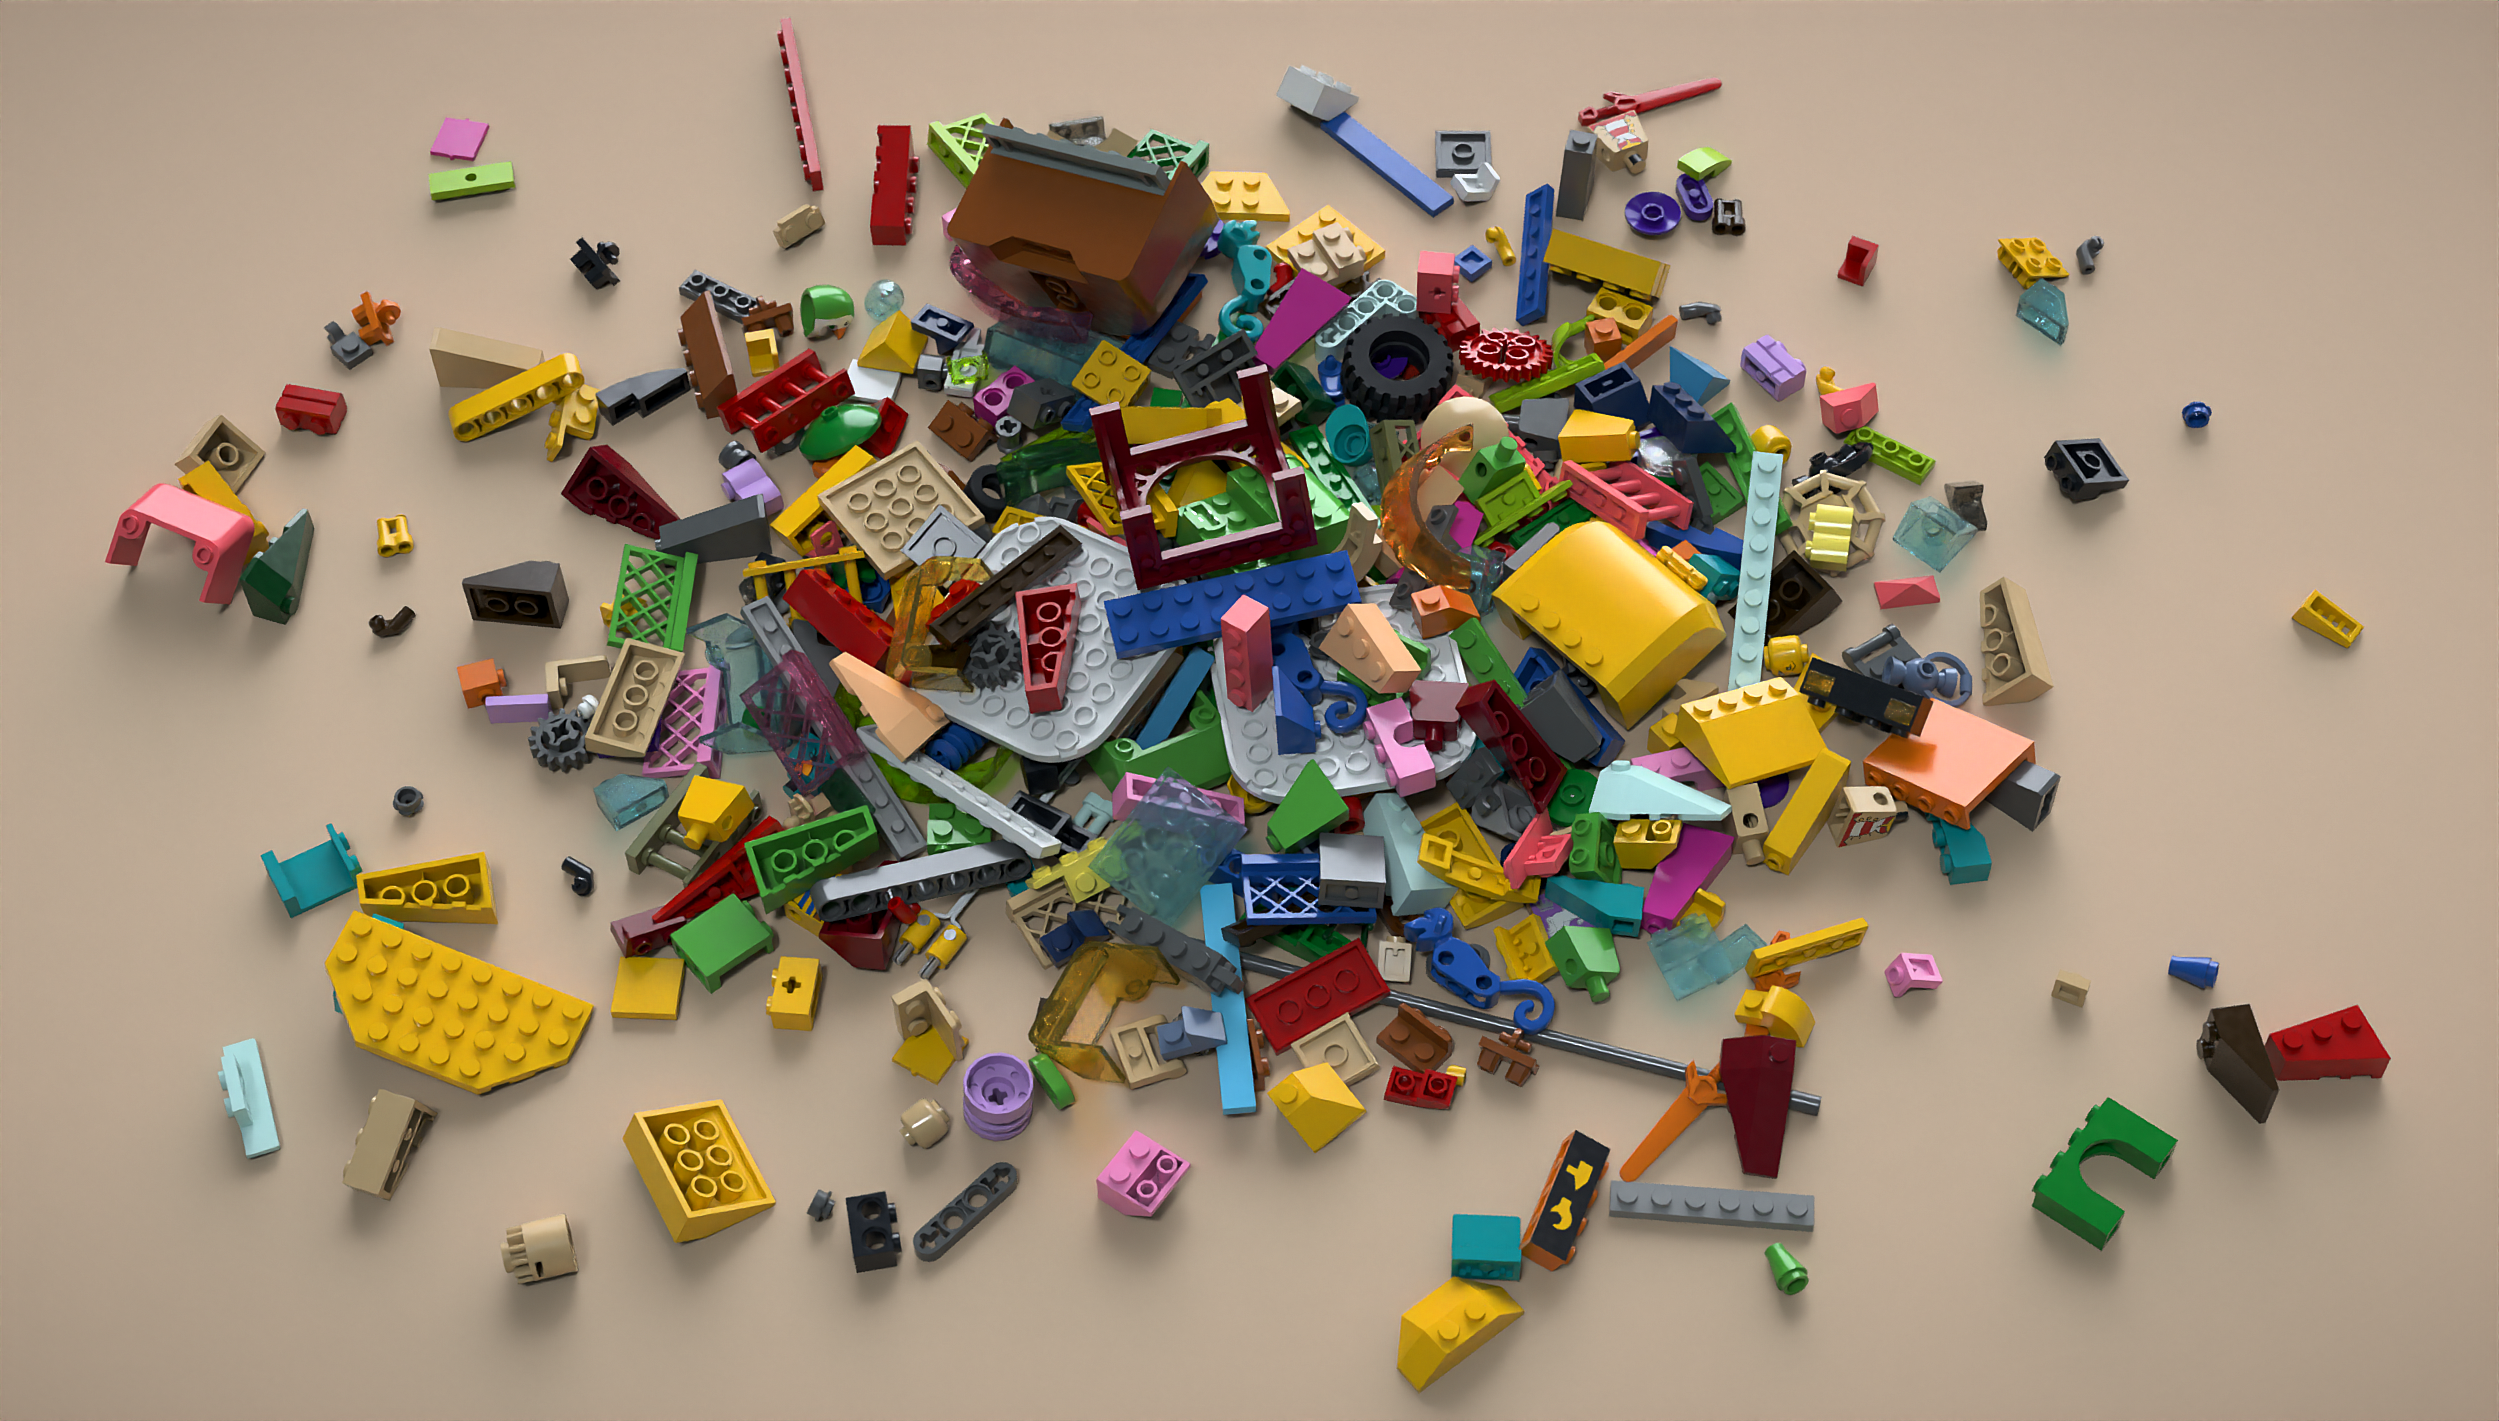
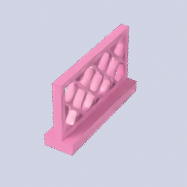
(711, 716)

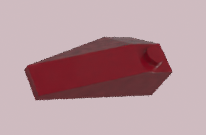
(863, 939)
(1758, 1090)

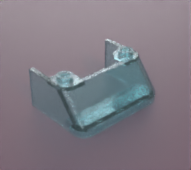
(743, 662)

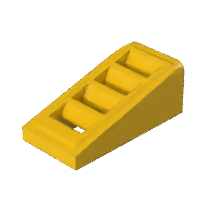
(2310, 616)

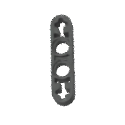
(970, 1215)

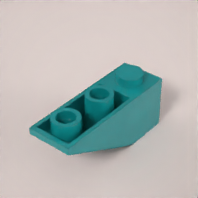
(1962, 851)
(1599, 902)

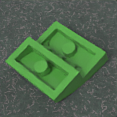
(1722, 495)

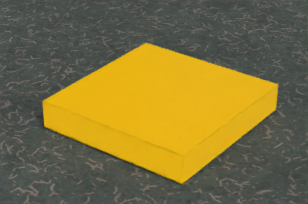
(648, 988)

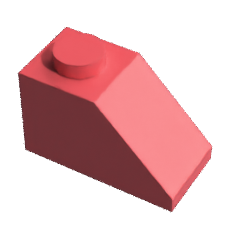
(1849, 408)

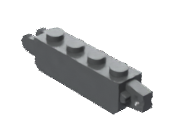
(1185, 955)

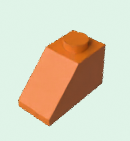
(1441, 610)

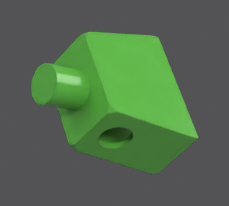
(1491, 468)
(1585, 958)

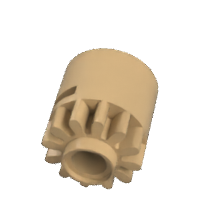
(539, 1249)

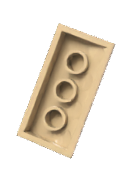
(633, 699)

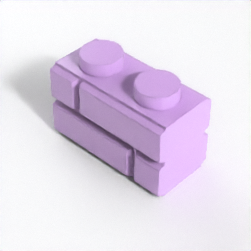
(1773, 367)

